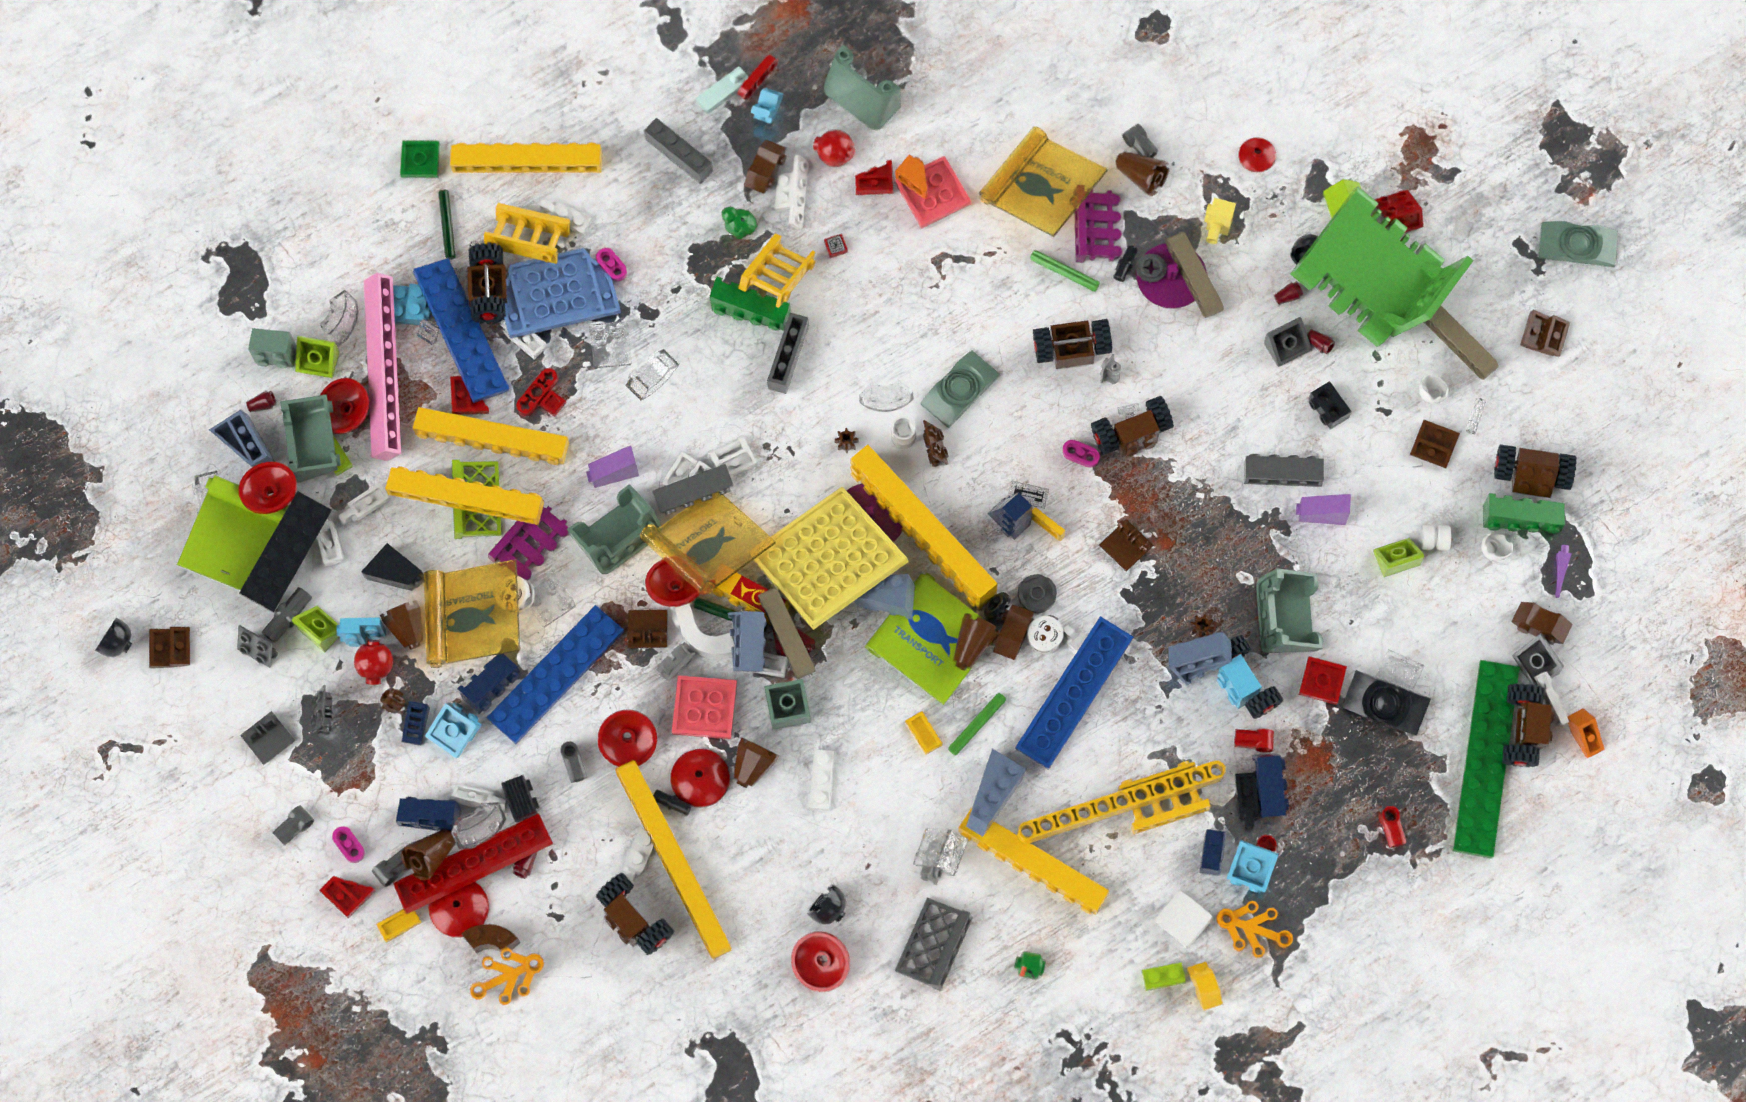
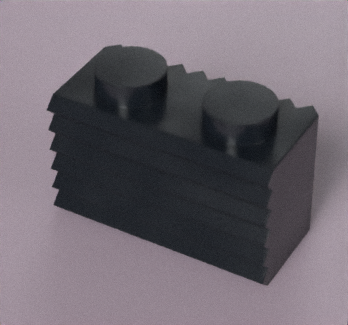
(519, 798)

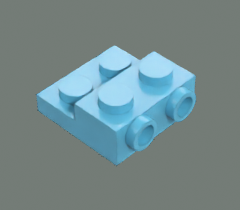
(410, 305)
(355, 630)
(453, 729)
(1252, 867)

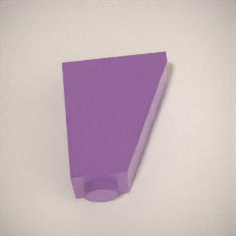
(613, 468)
(1324, 509)

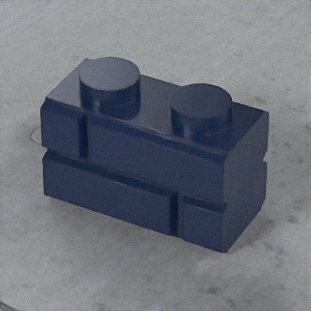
(1212, 852)

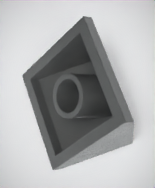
(1287, 342)
(1538, 658)

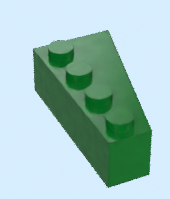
(748, 305)
(1523, 514)

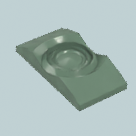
(1578, 243)
(959, 388)

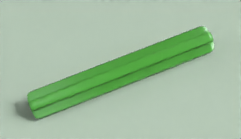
(1064, 270)
(977, 724)

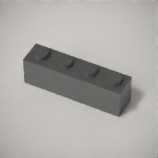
(678, 150)
(788, 353)
(1284, 470)
(693, 488)

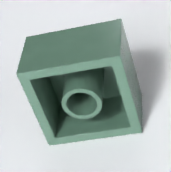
(272, 348)
(787, 704)

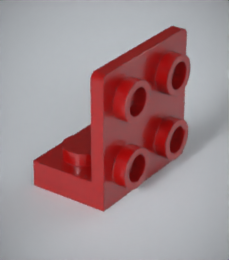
(1403, 207)

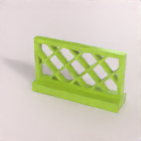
(459, 516)

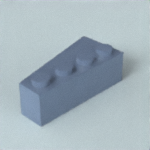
(996, 787)

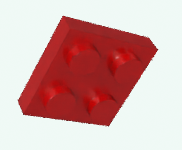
(1322, 680)

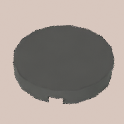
(1037, 593)

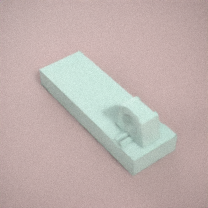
(722, 90)

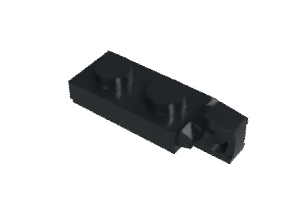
(1247, 798)

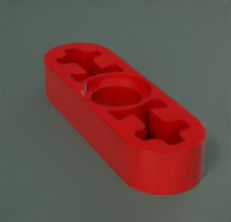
(757, 77)
(536, 384)

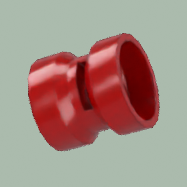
(1267, 842)

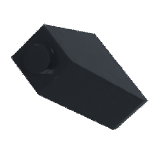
(393, 569)

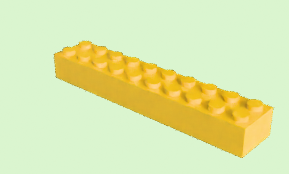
(923, 527)

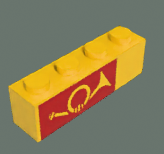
(744, 593)

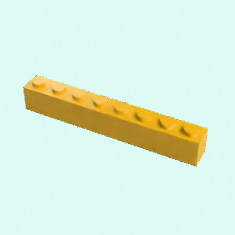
(526, 158)
(491, 436)
(464, 495)
(1039, 866)

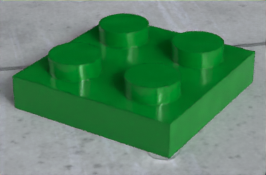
(419, 159)

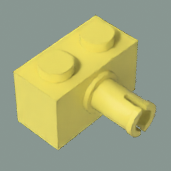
(1218, 219)

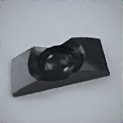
(1386, 702)

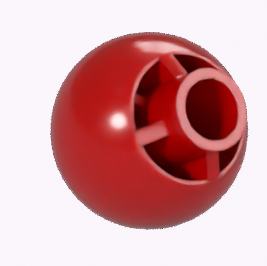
(834, 148)
(373, 661)

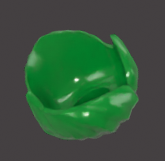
(734, 225)

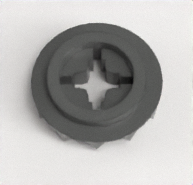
(1158, 264)

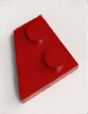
(875, 180)
(461, 400)
(346, 894)

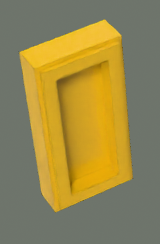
(1048, 524)
(923, 732)
(398, 924)

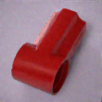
(1260, 740)
(1392, 829)

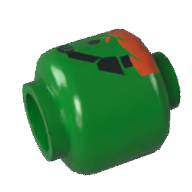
(1030, 965)

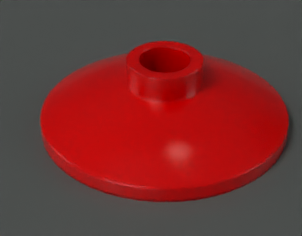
(1253, 161)

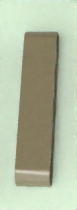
(1194, 274)
(1462, 343)
(786, 633)

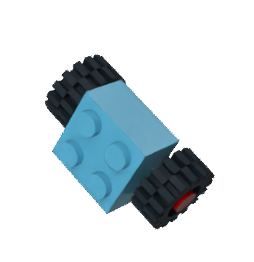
(1242, 684)

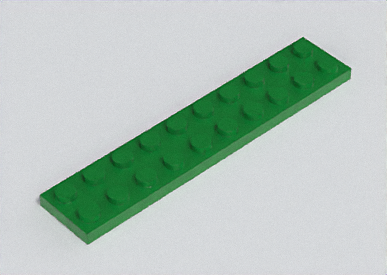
(1483, 763)

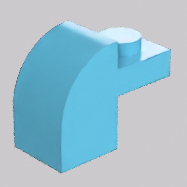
(767, 105)

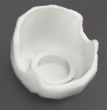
(1433, 389)
(1496, 546)

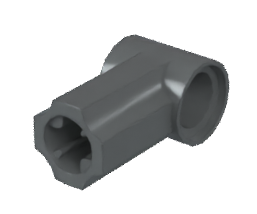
(1137, 138)
(573, 763)
(297, 821)
(389, 870)

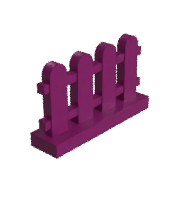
(1093, 233)
(519, 544)

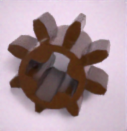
(846, 445)
(1202, 620)
(392, 700)

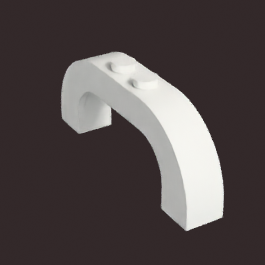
(707, 646)

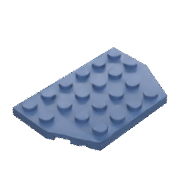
(557, 294)

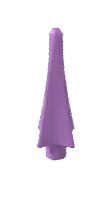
(1563, 559)

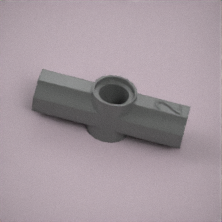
(284, 613)

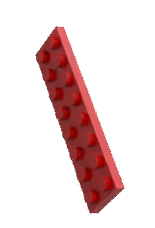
(475, 863)

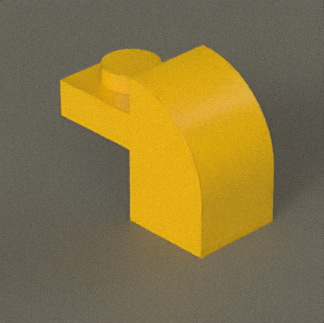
(1205, 985)

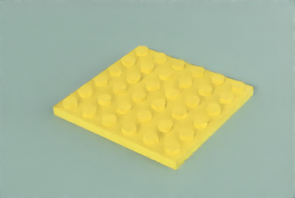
(829, 558)

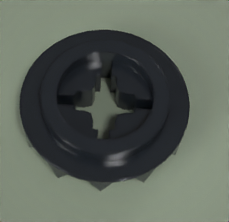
(997, 605)

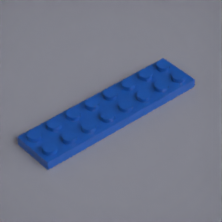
(461, 334)
(555, 674)
(1074, 692)

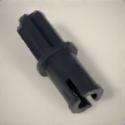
(1125, 263)
(672, 802)

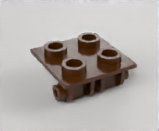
(933, 439)
(1126, 545)
(647, 628)

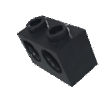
(1333, 403)

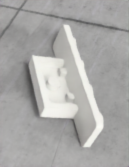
(791, 192)

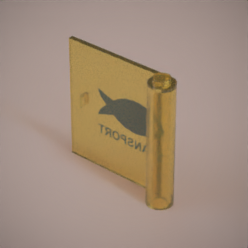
(1042, 182)
(708, 542)
(471, 613)

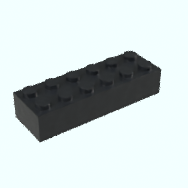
(285, 551)

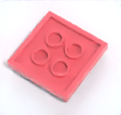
(944, 194)
(704, 707)

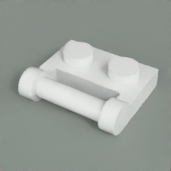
(736, 462)

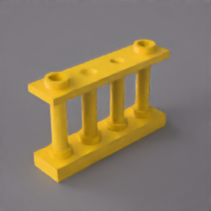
(533, 220)
(767, 257)
(1178, 810)

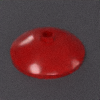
(346, 394)
(264, 480)
(662, 581)
(621, 750)
(703, 790)
(470, 913)
(810, 966)

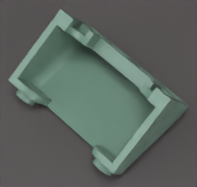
(858, 96)
(309, 437)
(616, 534)
(1286, 612)

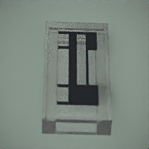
(1035, 495)

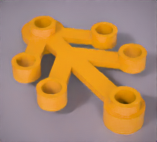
(1251, 927)
(509, 974)

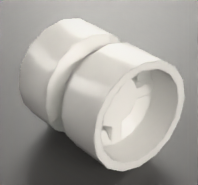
(903, 432)
(1436, 537)

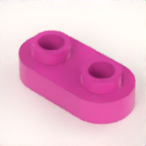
(612, 265)
(1082, 451)
(348, 845)

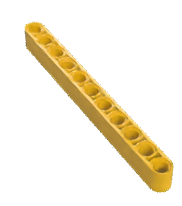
(1128, 795)
(673, 860)

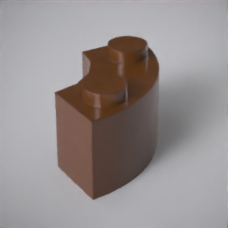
(765, 166)
(1536, 620)
(1013, 631)
(490, 937)

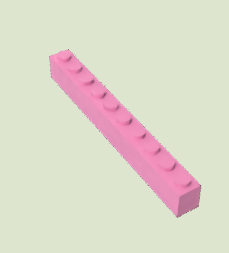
(382, 367)

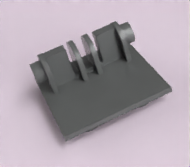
(255, 646)
(321, 703)
(267, 738)

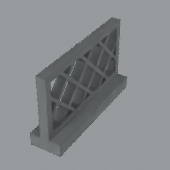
(950, 949)

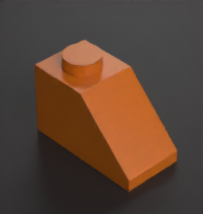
(912, 174)
(1586, 732)

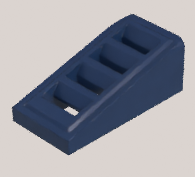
(408, 721)

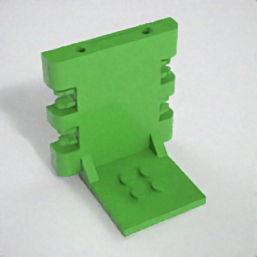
(1377, 270)

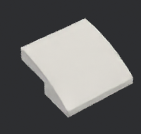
(683, 468)
(1183, 919)

